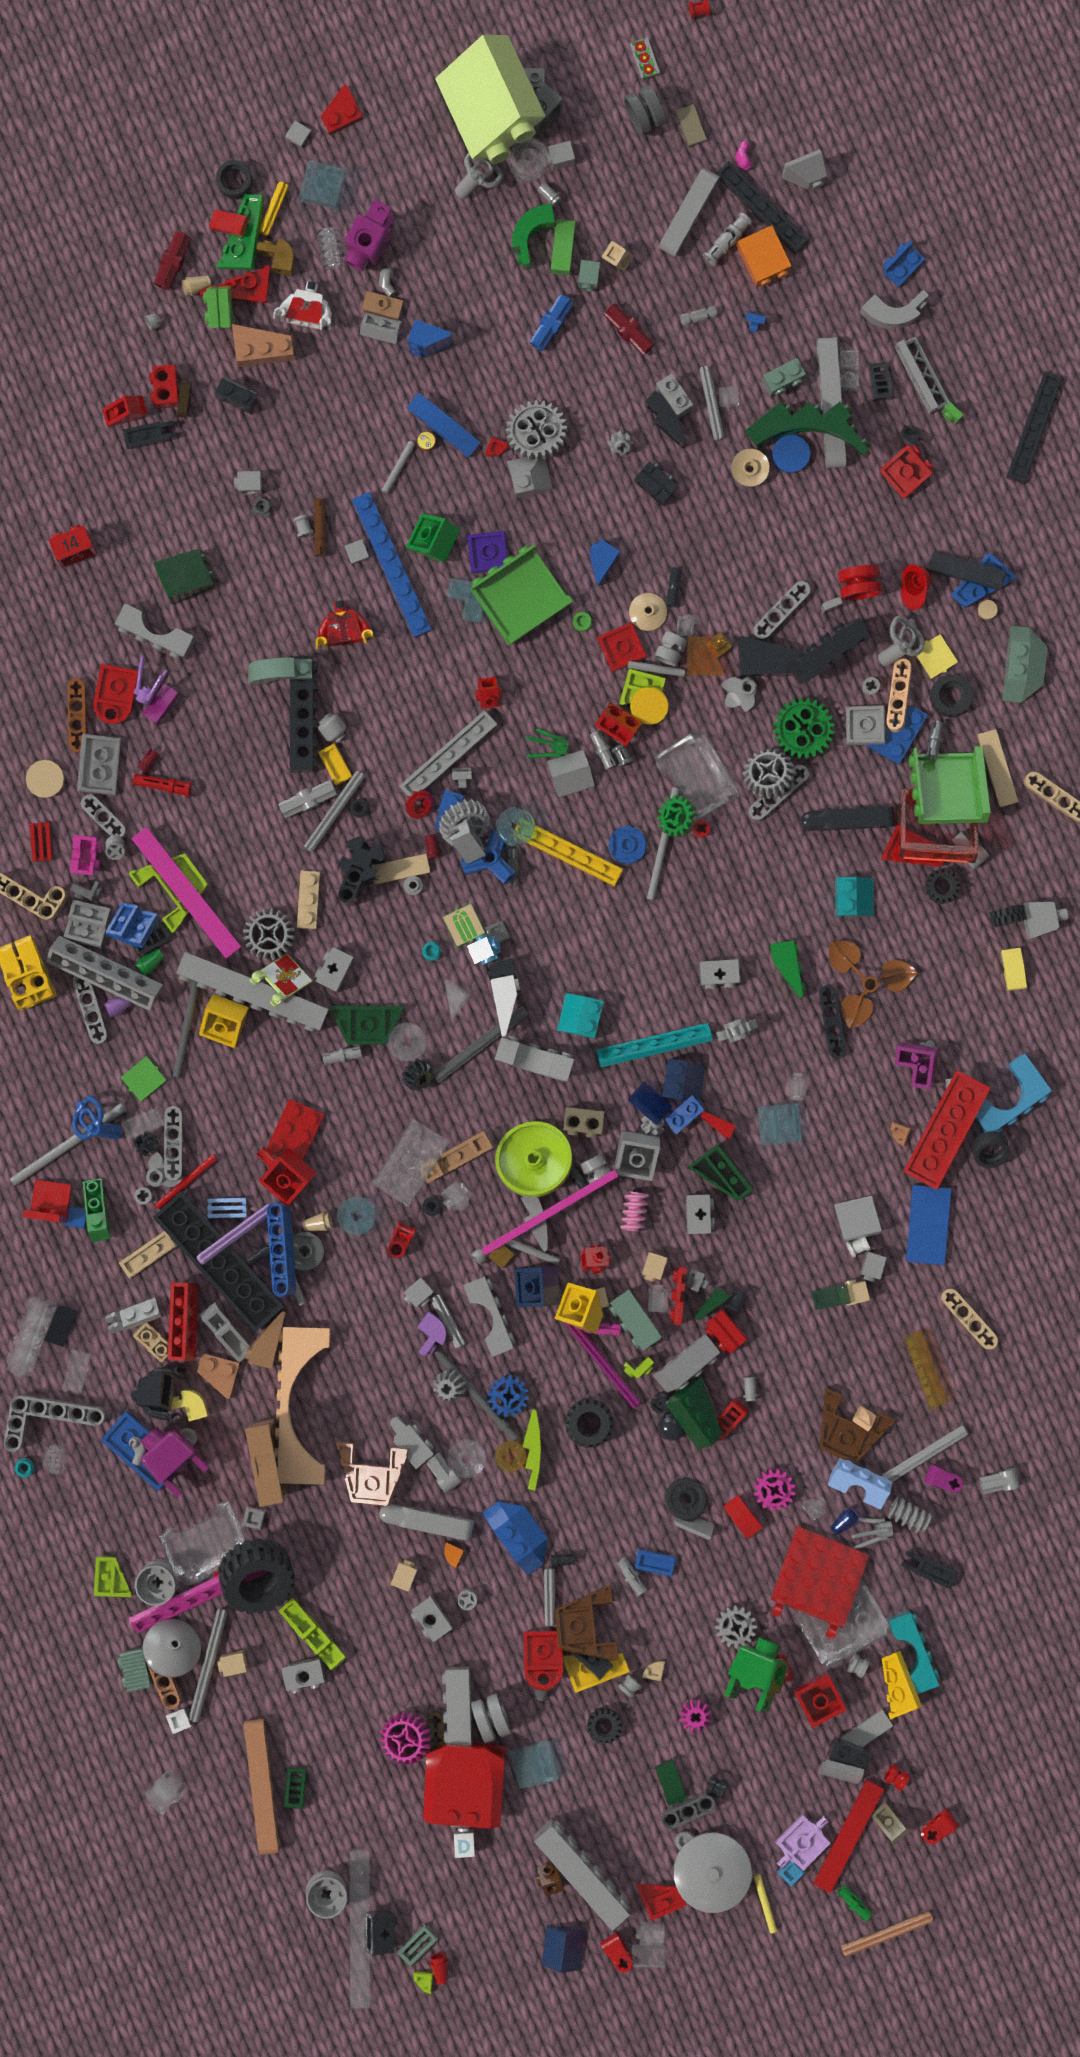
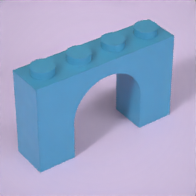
(1032, 1090)

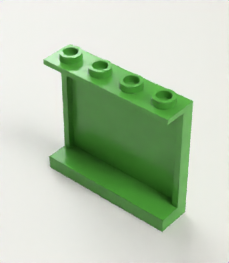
(519, 594)
(950, 788)

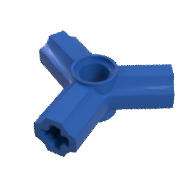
(498, 867)

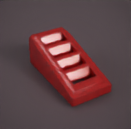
(722, 1126)
(740, 1408)

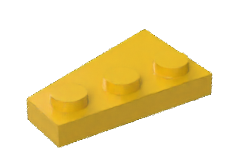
(582, 1678)
(901, 1689)

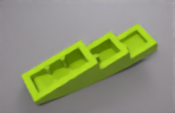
(532, 1442)
(312, 1633)

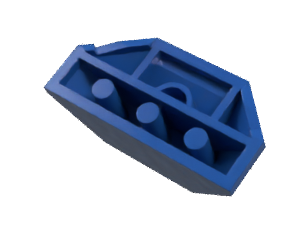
(518, 1534)

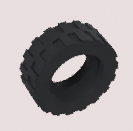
(948, 681)

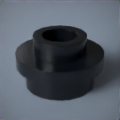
(354, 804)
(431, 1200)

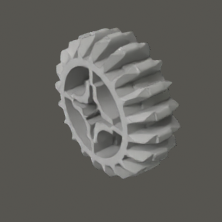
(773, 767)
(472, 811)
(275, 927)

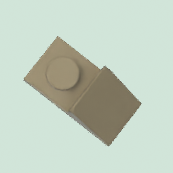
(890, 1823)

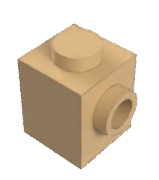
(857, 1292)

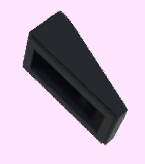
(882, 396)
(140, 952)

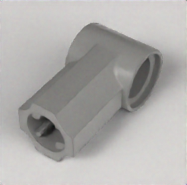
(962, 839)
(445, 1477)
(1004, 1480)

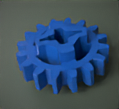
(499, 1395)

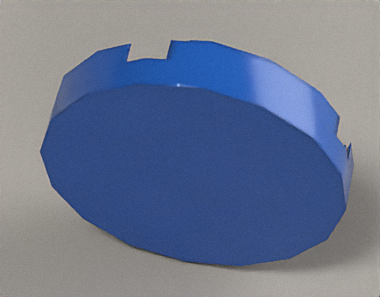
(791, 453)
(627, 845)

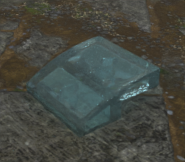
(779, 1124)
(535, 1764)

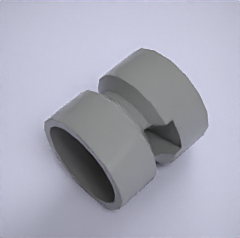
(670, 649)
(595, 1168)

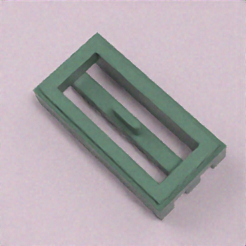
(428, 1933)

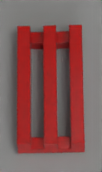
(40, 837)

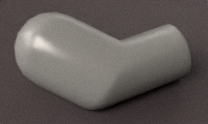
(384, 282)
(139, 1450)

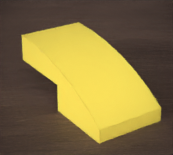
(1013, 969)

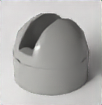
(153, 321)
(479, 1256)

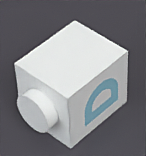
(464, 1842)

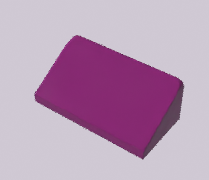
(160, 704)

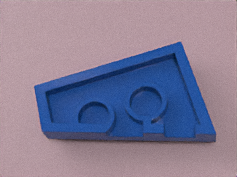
(969, 593)

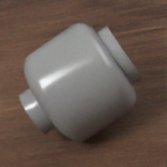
(332, 727)

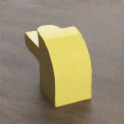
(193, 1402)

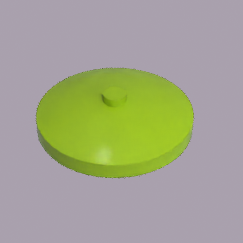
(533, 1159)

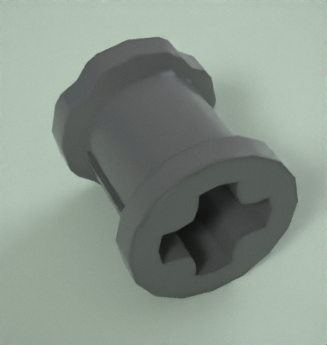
(622, 762)

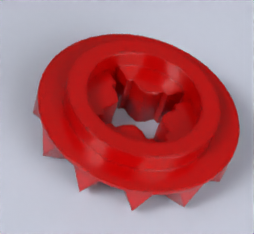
(416, 811)

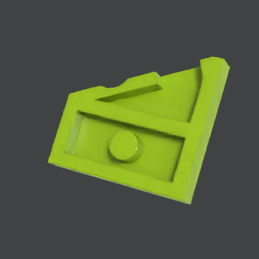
(637, 680)
(109, 1578)

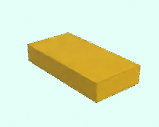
(335, 764)

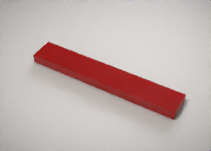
(848, 1836)

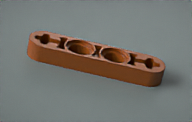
(80, 715)

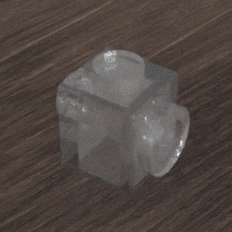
(456, 1196)

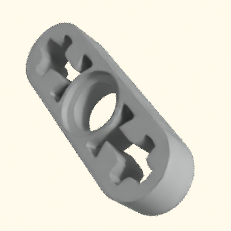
(97, 803)

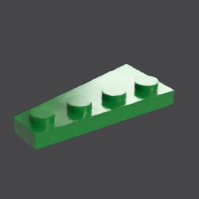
(241, 251)

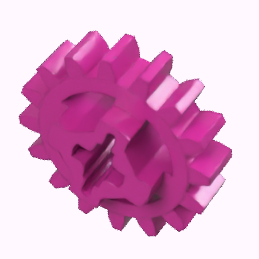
(767, 1500)

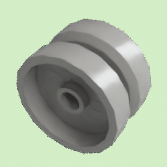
(490, 1718)

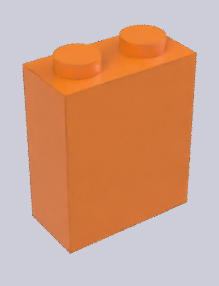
(764, 256)

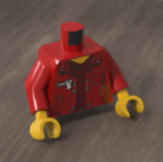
(343, 627)

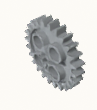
(551, 422)

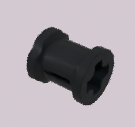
(737, 1301)

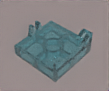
(322, 184)

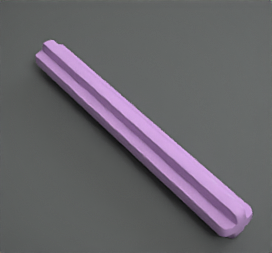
(233, 1235)

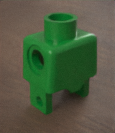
(758, 1669)

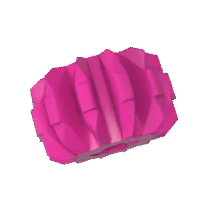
(687, 1715)

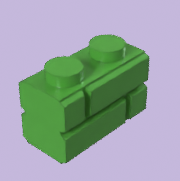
(219, 307)

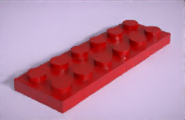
(947, 1129)

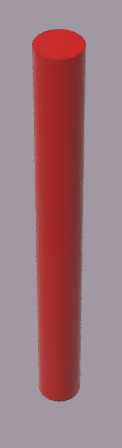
(185, 1182)

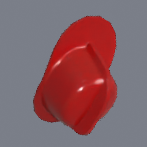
(914, 586)

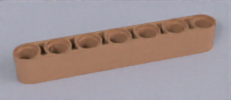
(261, 1786)

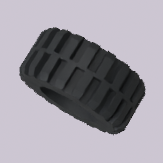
(253, 1557)

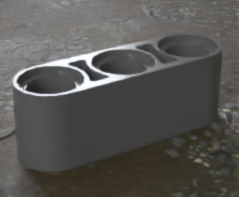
(681, 1818)

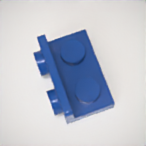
(902, 264)

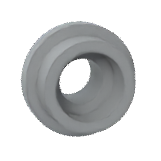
(417, 890)

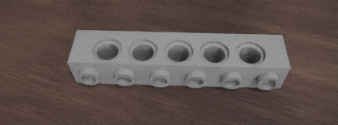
(104, 973)

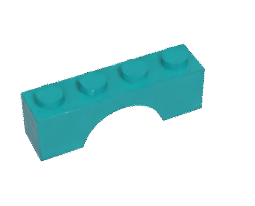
(904, 1628)

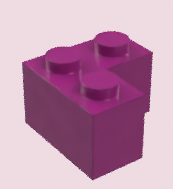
(922, 1060)

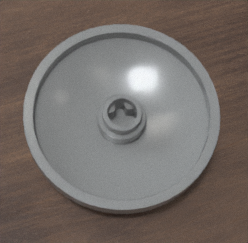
(712, 1872)

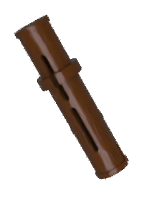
(320, 527)

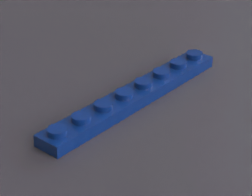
(391, 564)

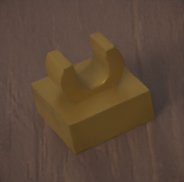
(720, 645)

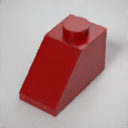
(124, 410)

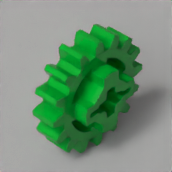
(677, 816)

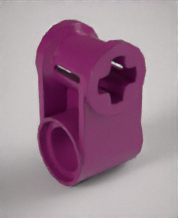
(940, 1478)

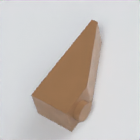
(264, 1347)

